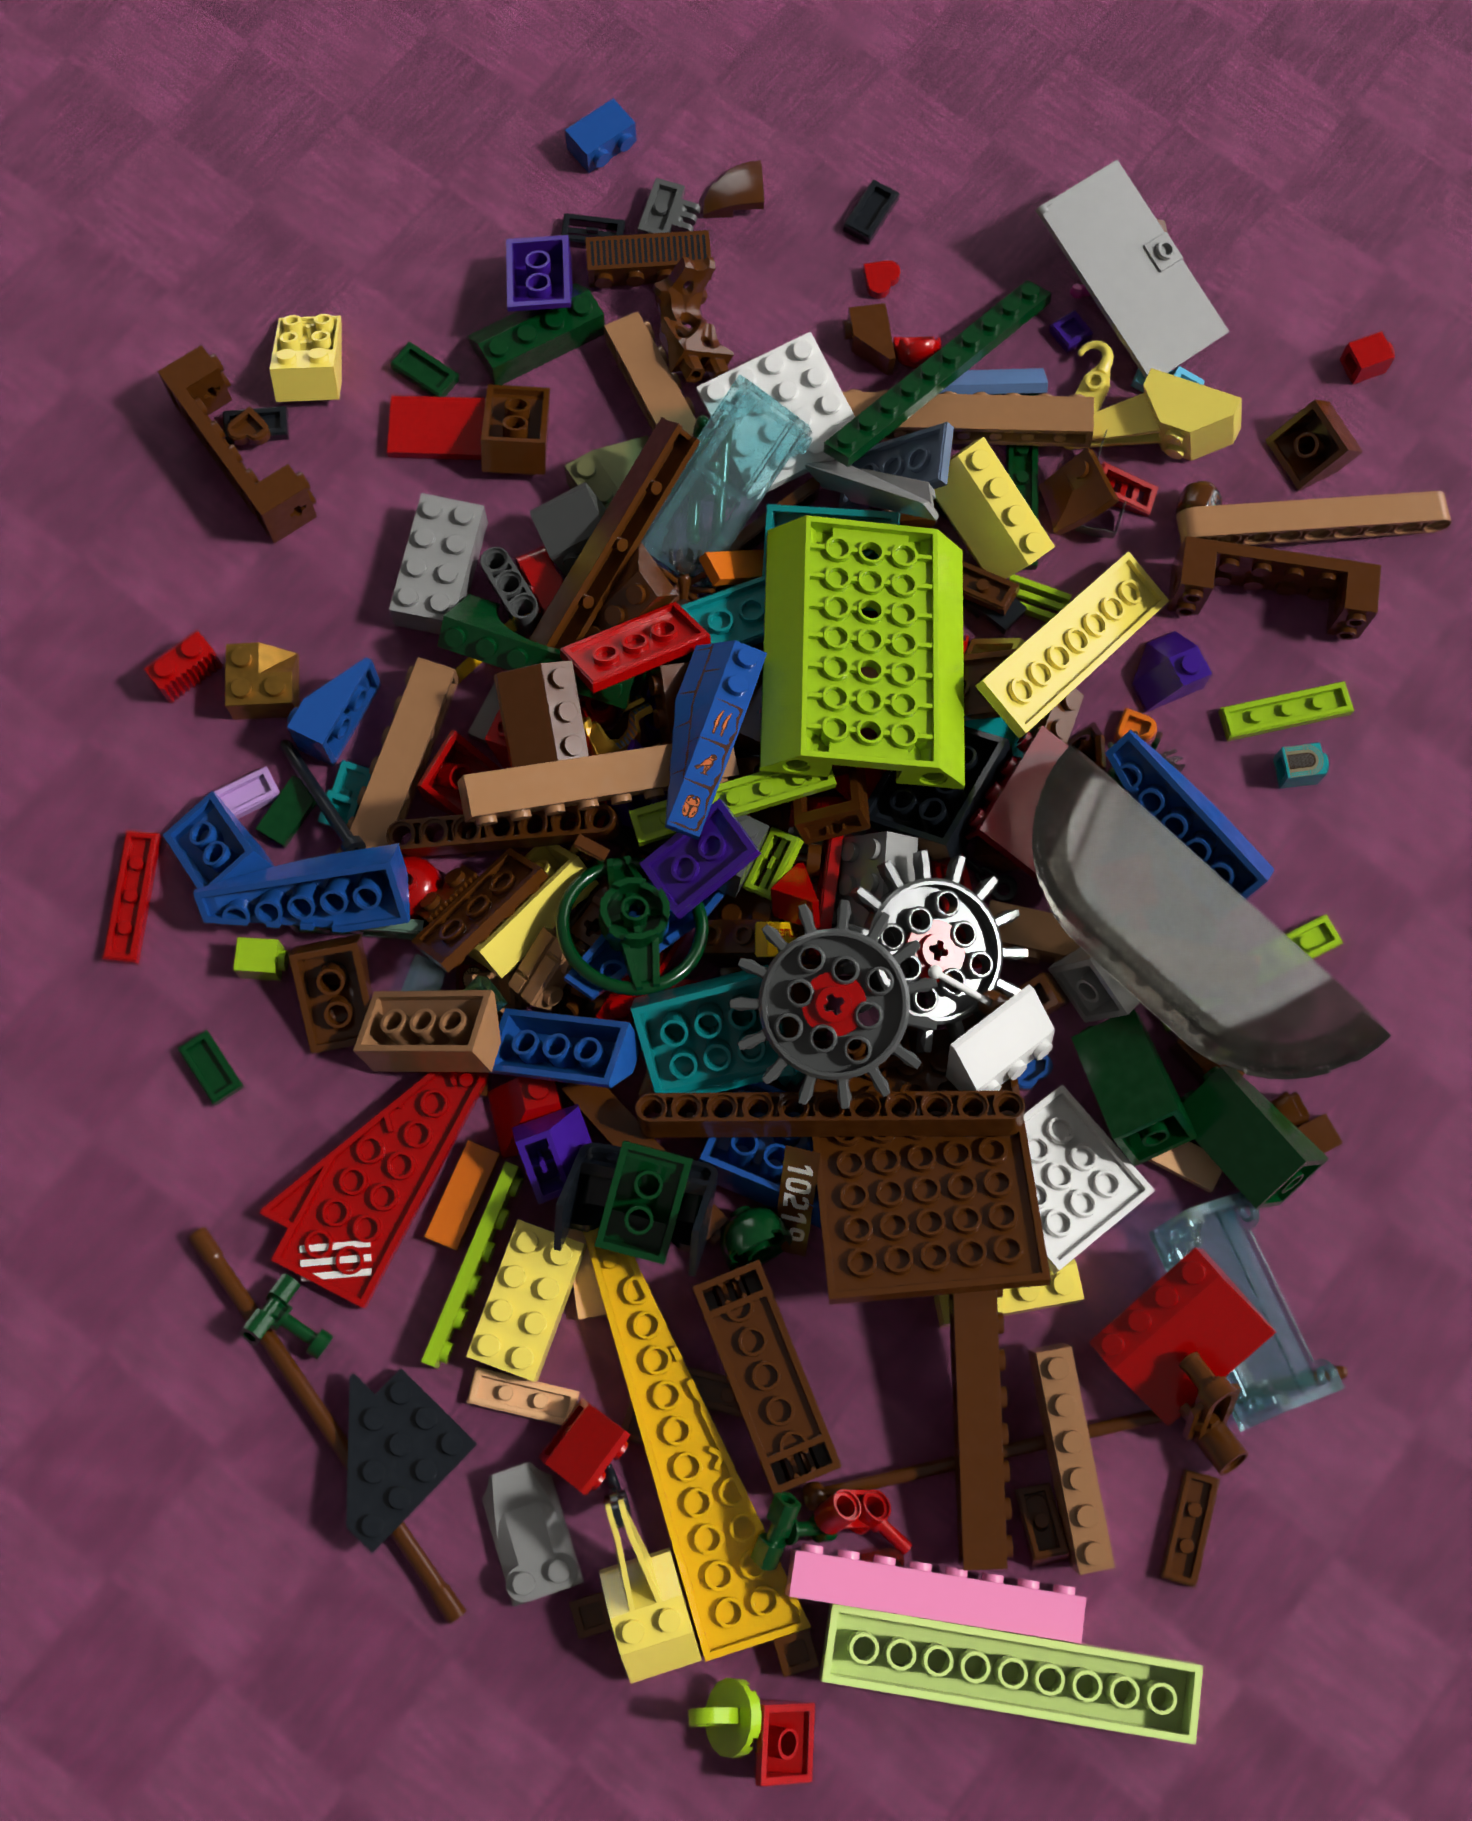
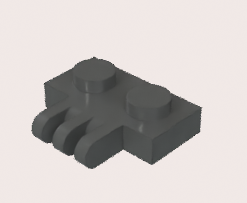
(667, 210)

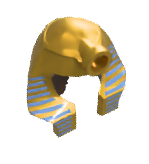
(625, 730)

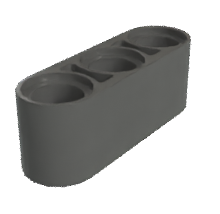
(507, 579)

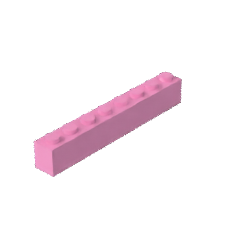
(936, 1595)

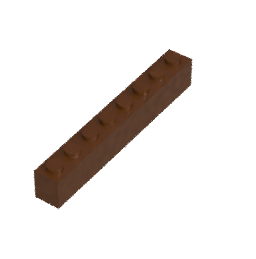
(979, 1430)

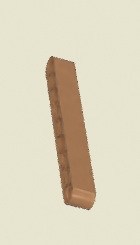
(1317, 518)

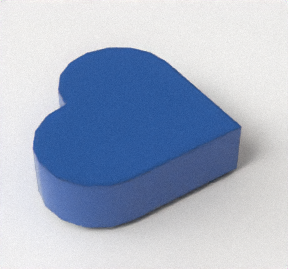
(1035, 1071)

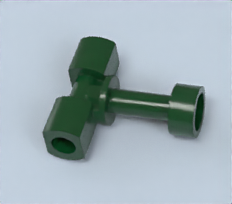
(276, 1314)
(784, 1531)

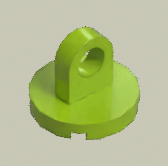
(730, 1717)

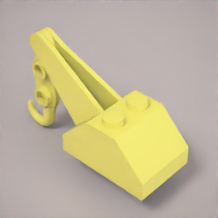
(1172, 411)

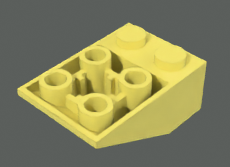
(307, 358)

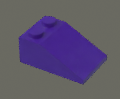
(538, 273)

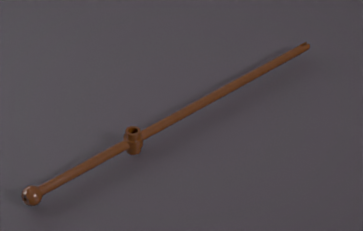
(815, 1493)

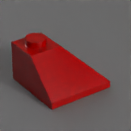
(519, 1103)

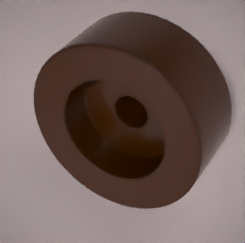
(811, 859)

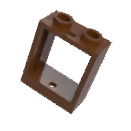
(849, 815)

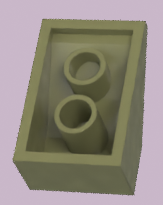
(605, 468)

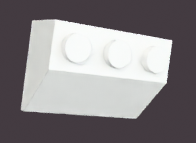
(1001, 1044)

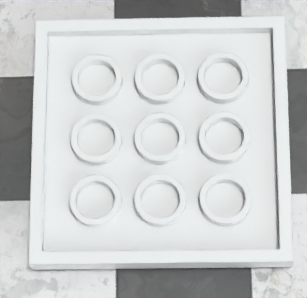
(800, 382)
(1078, 1177)

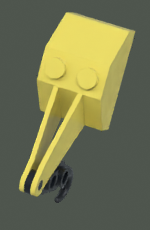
(644, 1599)

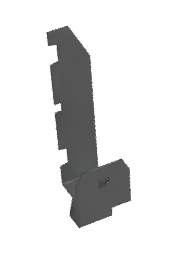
(1101, 532)

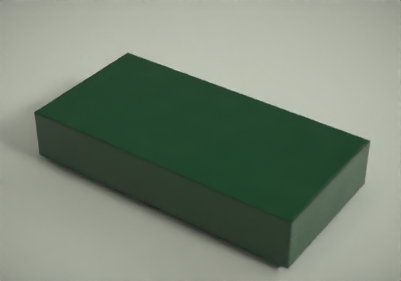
(424, 371)
(287, 813)
(210, 1067)

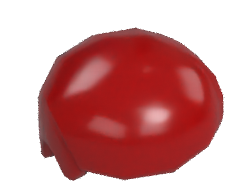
(915, 350)

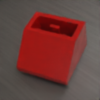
(585, 1447)

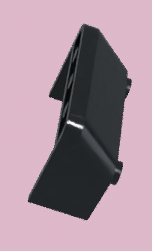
(588, 1187)

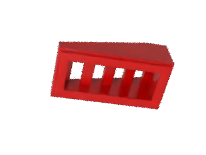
(1127, 480)

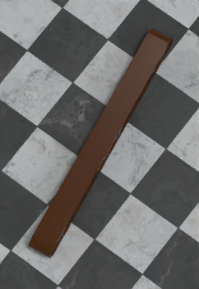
(844, 1124)

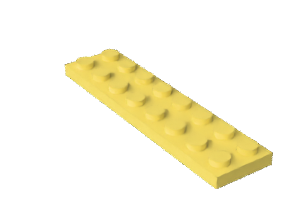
(1072, 644)

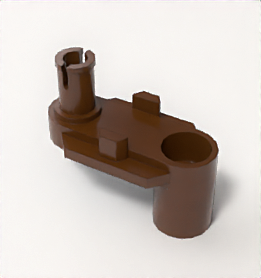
(1210, 1414)

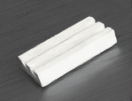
(331, 1260)

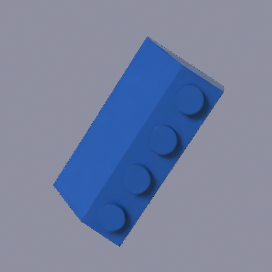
(566, 1048)

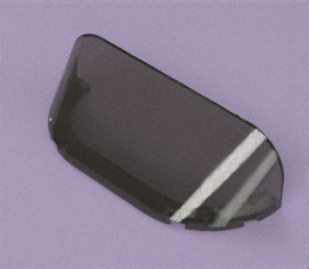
(1186, 935)

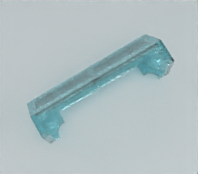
(726, 476)
(1282, 1370)

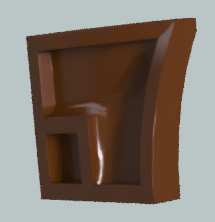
(1077, 492)

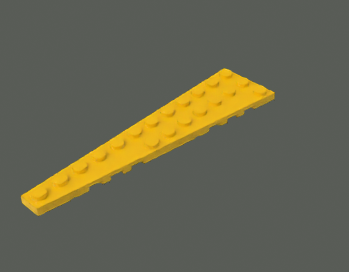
(693, 1474)

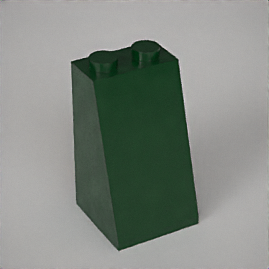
(1133, 1088)
(1250, 1138)

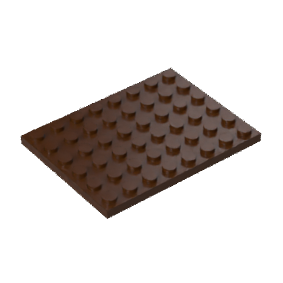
(926, 1209)

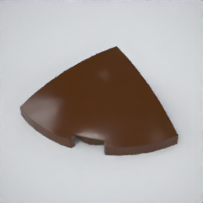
(736, 190)

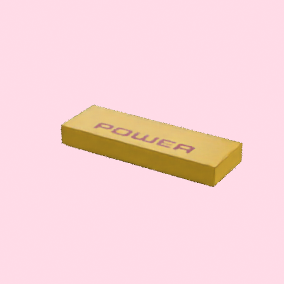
(788, 930)

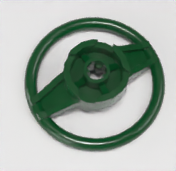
(633, 936)

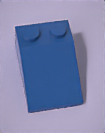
(332, 712)
(214, 844)

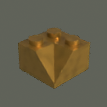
(260, 681)

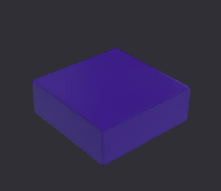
(1070, 331)

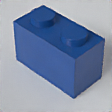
(601, 135)

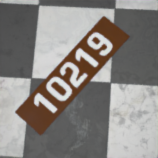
(797, 1187)

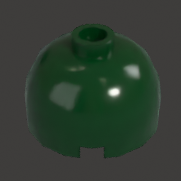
(750, 1237)

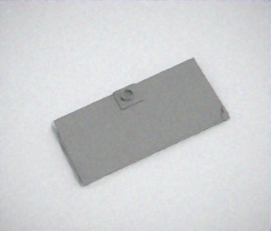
(1132, 270)

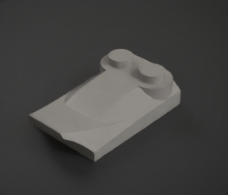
(530, 1533)

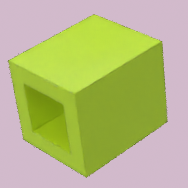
(260, 958)

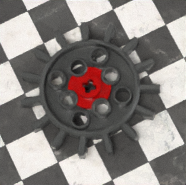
(938, 936)
(801, 1051)

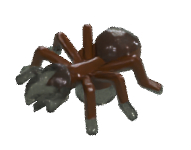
(684, 582)

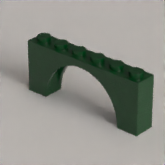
(478, 633)

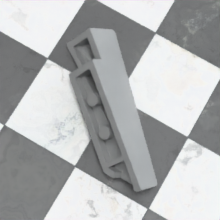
(877, 488)

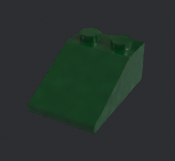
(643, 1202)

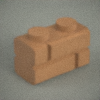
(542, 971)

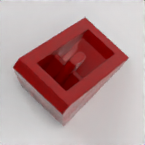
(792, 891)

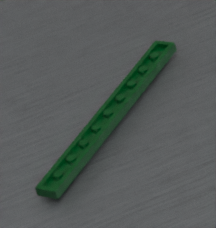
(936, 373)

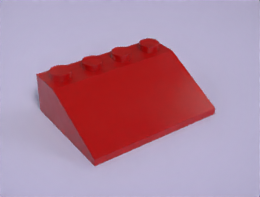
(1181, 1314)

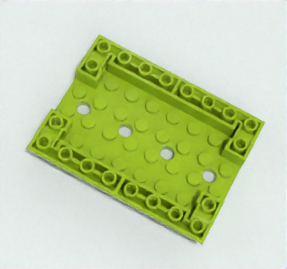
(821, 640)

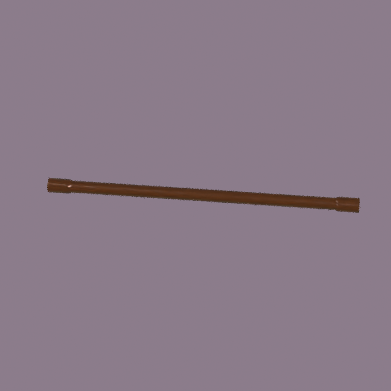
(212, 1256)

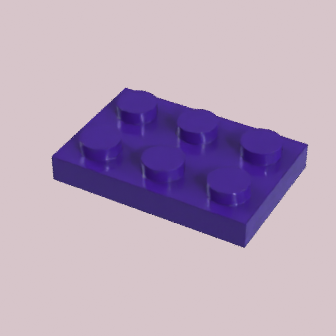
(695, 868)

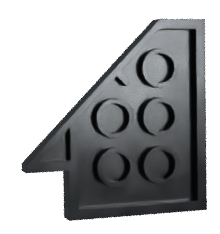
(396, 1455)

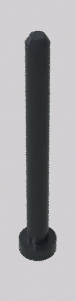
(348, 840)

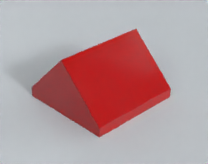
(450, 763)
(785, 1743)

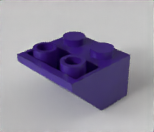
(550, 1148)

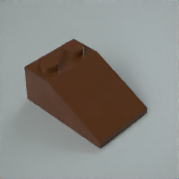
(515, 430)
(332, 990)

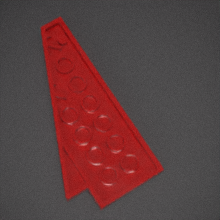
(374, 1184)

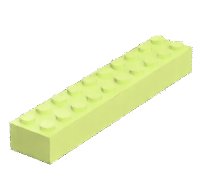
(1012, 1673)

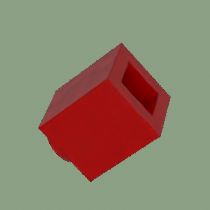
(1367, 357)

